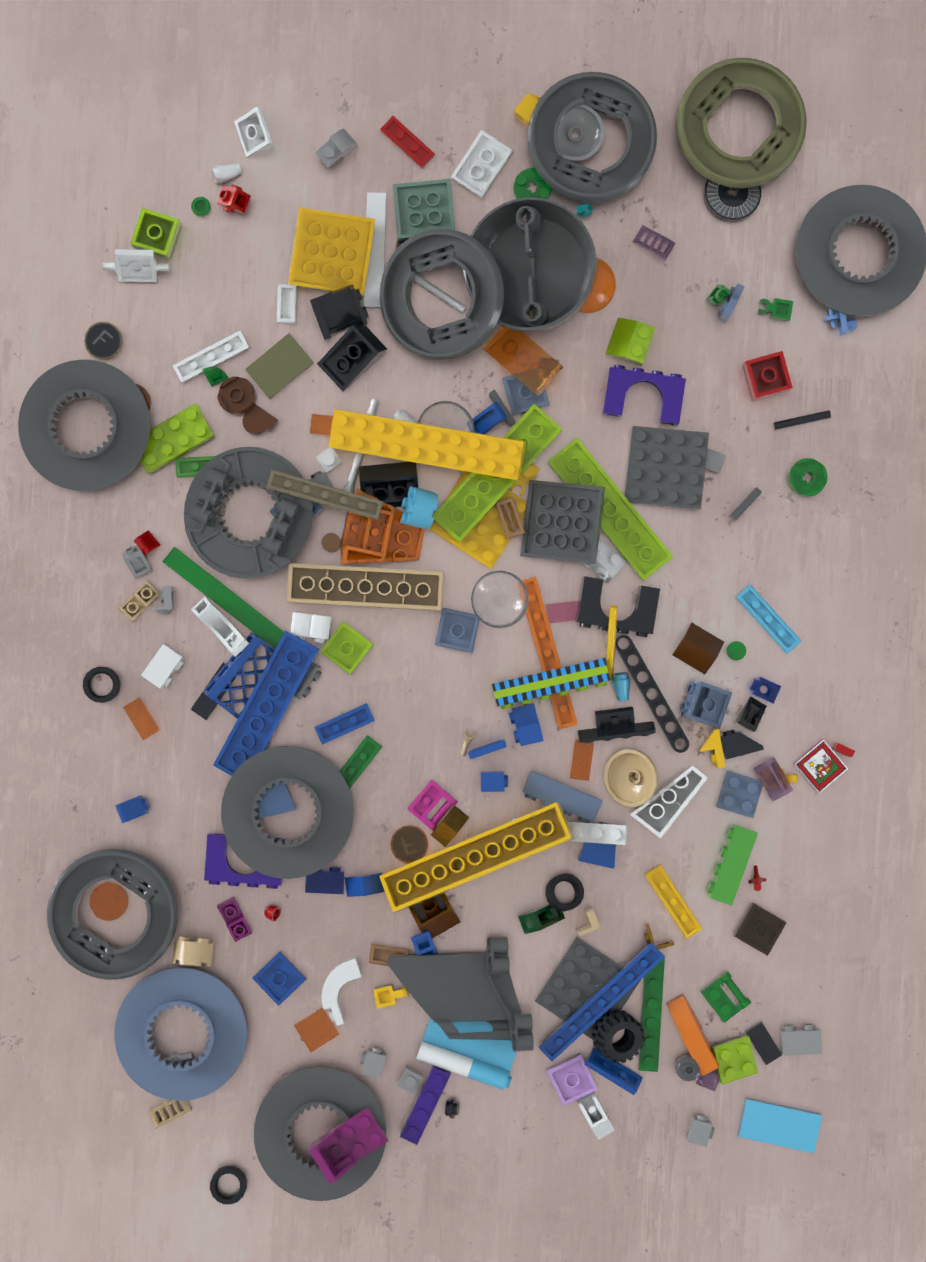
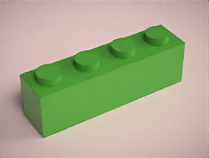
(733, 864)

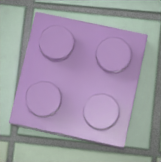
(572, 1079)

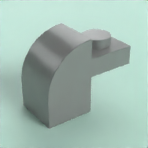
(338, 146)

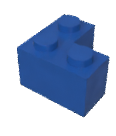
(526, 724)

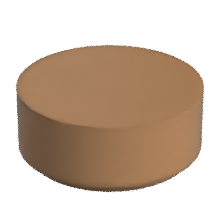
(331, 542)

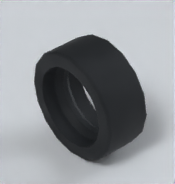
(87, 681)
(578, 888)
(228, 1199)

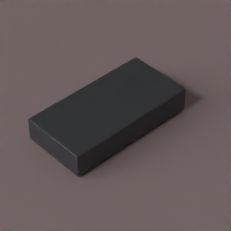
(763, 1043)

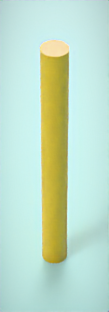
(611, 640)

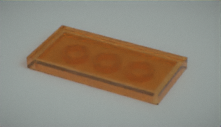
(523, 359)

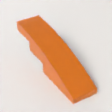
(692, 1034)

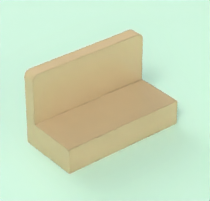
(593, 925)

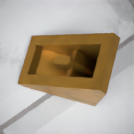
(450, 826)

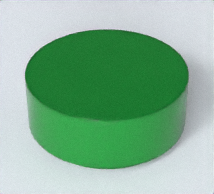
(201, 206)
(736, 650)

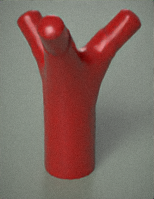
(757, 879)

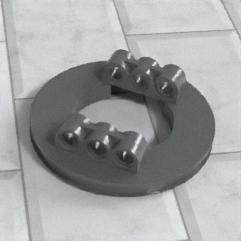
(611, 98)
(422, 254)
(89, 952)

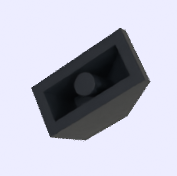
(737, 744)

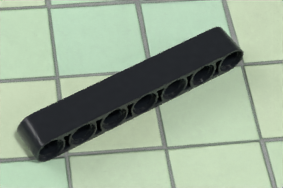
(658, 700)

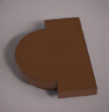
(258, 420)

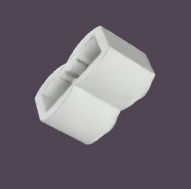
(311, 626)

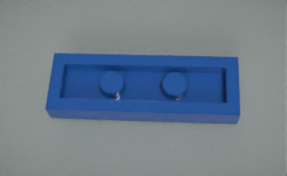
(344, 723)
(614, 1071)

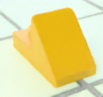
(714, 743)

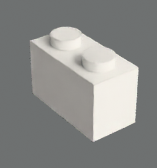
(163, 666)

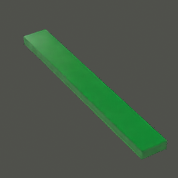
(223, 597)

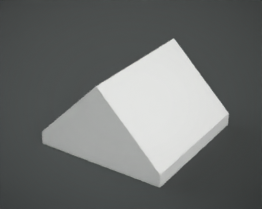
(253, 132)

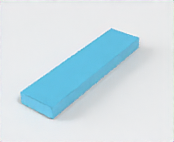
(768, 619)

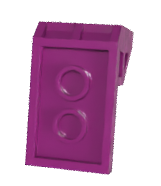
(346, 1144)

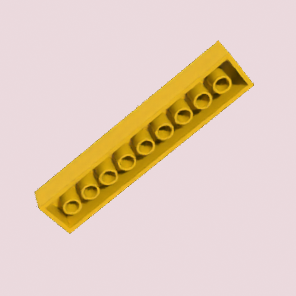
(427, 444)
(476, 857)

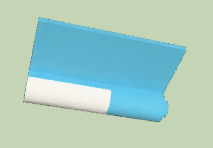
(476, 1059)

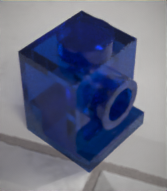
(772, 689)

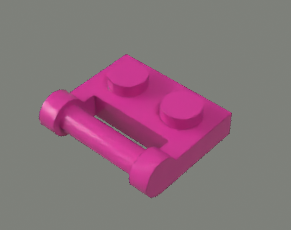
(427, 800)

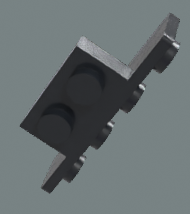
(616, 724)

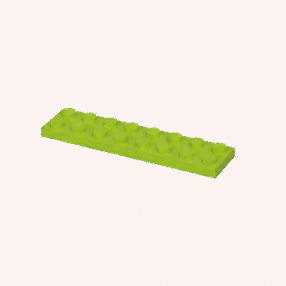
(480, 491)
(619, 518)

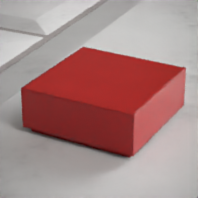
(147, 542)
(843, 750)

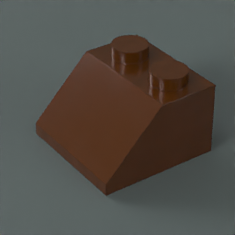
(435, 915)

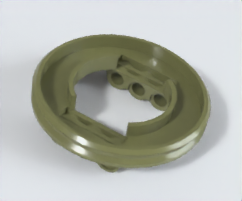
(712, 89)

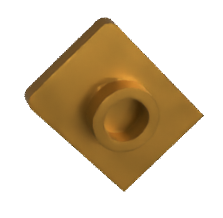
(649, 938)

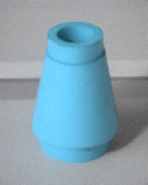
(621, 685)

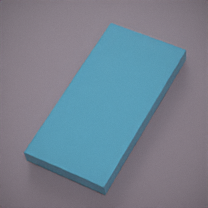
(780, 1125)

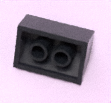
(388, 481)

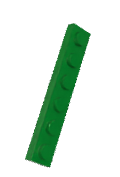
(651, 1018)

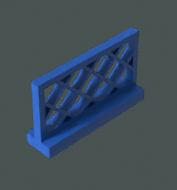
(230, 670)

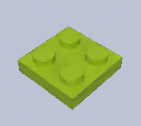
(346, 648)
(735, 1059)

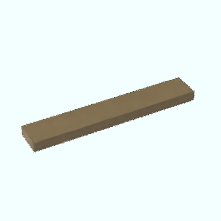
(324, 494)

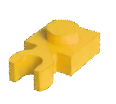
(529, 474)

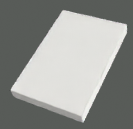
(481, 164)

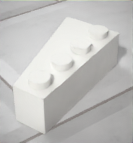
(667, 805)

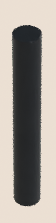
(802, 419)

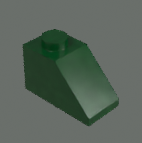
(540, 918)

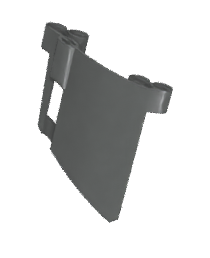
(468, 990)

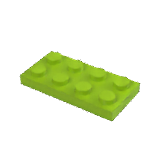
(175, 438)

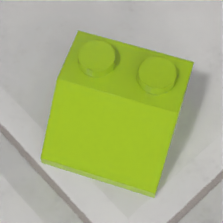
(630, 340)

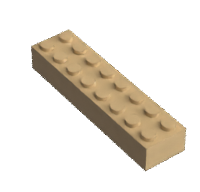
(365, 587)

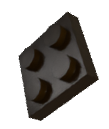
(760, 929)

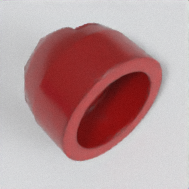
(272, 912)

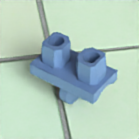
(844, 325)

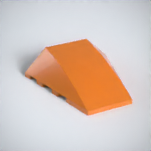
(381, 539)

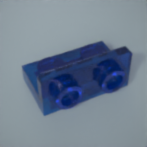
(326, 881)

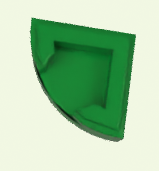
(214, 375)

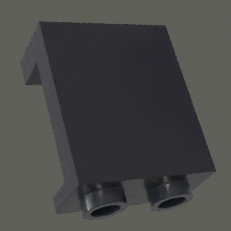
(339, 310)

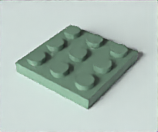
(423, 207)

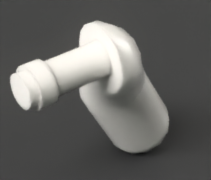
(180, 1057)

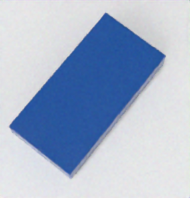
(488, 418)

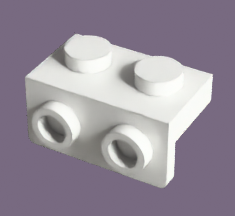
(607, 562)

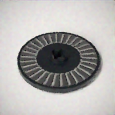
(727, 205)

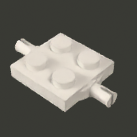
(135, 265)

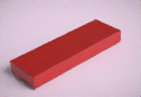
(407, 142)

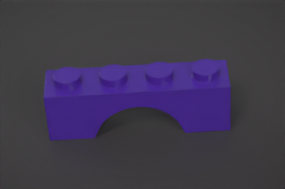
(425, 1104)

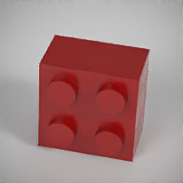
(767, 375)

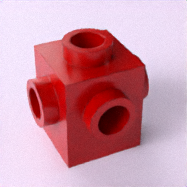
(233, 199)

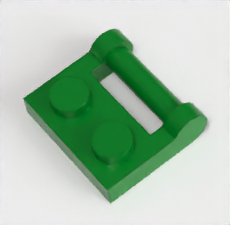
(720, 1001)

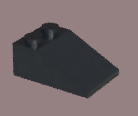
(352, 355)

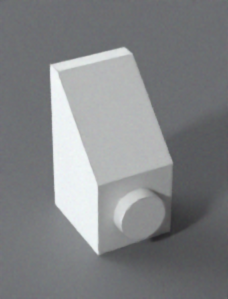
(595, 1115)

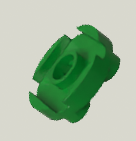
(523, 181)
(813, 468)

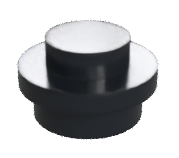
(452, 1108)

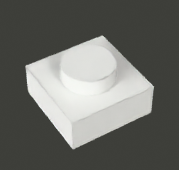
(329, 460)

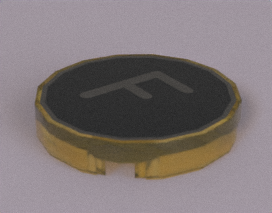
(103, 340)

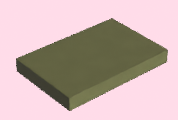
(279, 365)

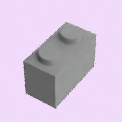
(800, 1040)

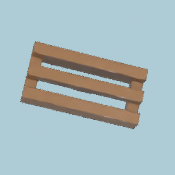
(515, 533)

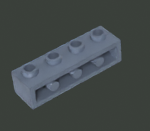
(570, 799)

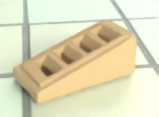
(165, 1120)

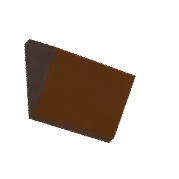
(698, 648)

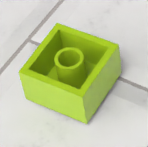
(155, 233)

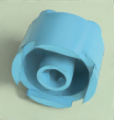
(419, 508)

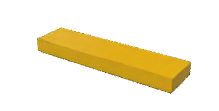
(673, 901)

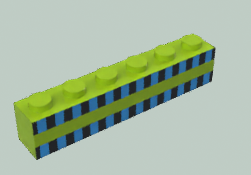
(551, 682)

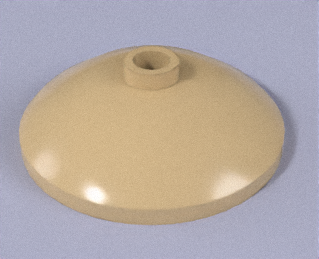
(621, 779)

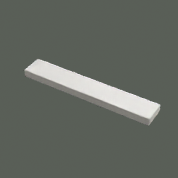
(376, 210)

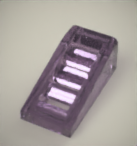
(664, 240)

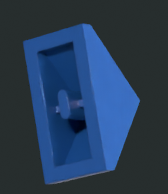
(364, 885)

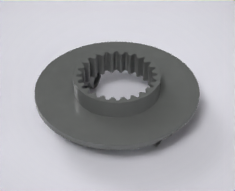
(830, 282)
(81, 380)
(218, 546)
(242, 820)
(275, 1123)

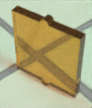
(316, 1030)

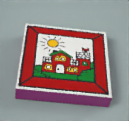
(820, 766)

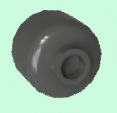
(687, 1068)

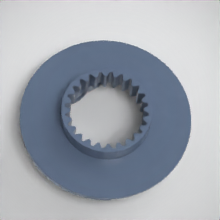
(194, 1077)

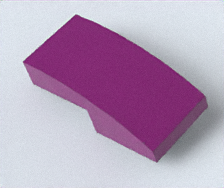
(234, 919)

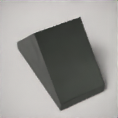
(751, 714)

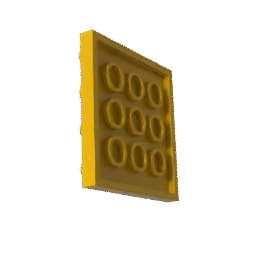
(330, 250)
(488, 537)

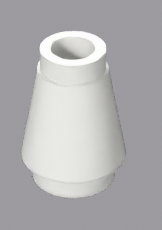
(225, 172)

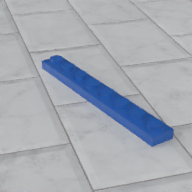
(601, 1001)

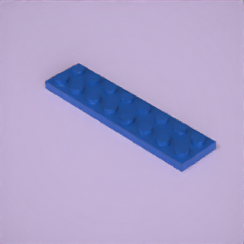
(267, 702)

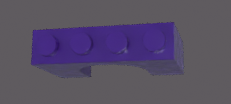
(670, 389)
(219, 870)

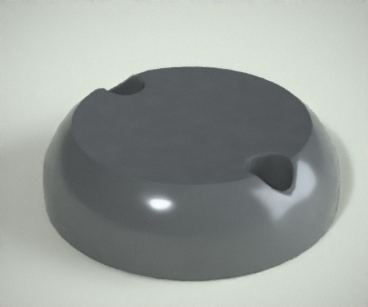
(542, 262)

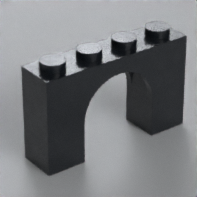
(640, 621)

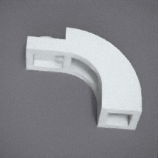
(220, 626)
(342, 973)

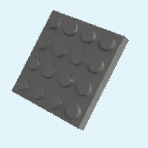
(667, 467)
(562, 521)
(577, 979)

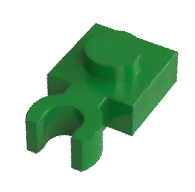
(718, 295)
(779, 309)

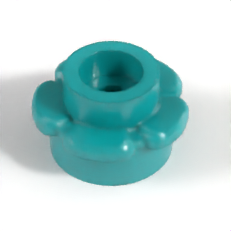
(584, 210)

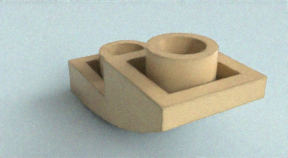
(139, 601)

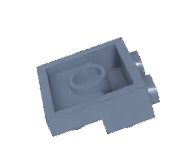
(705, 703)

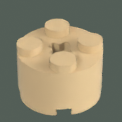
(193, 952)

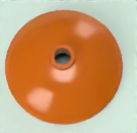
(602, 290)

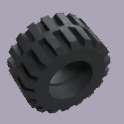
(627, 1045)

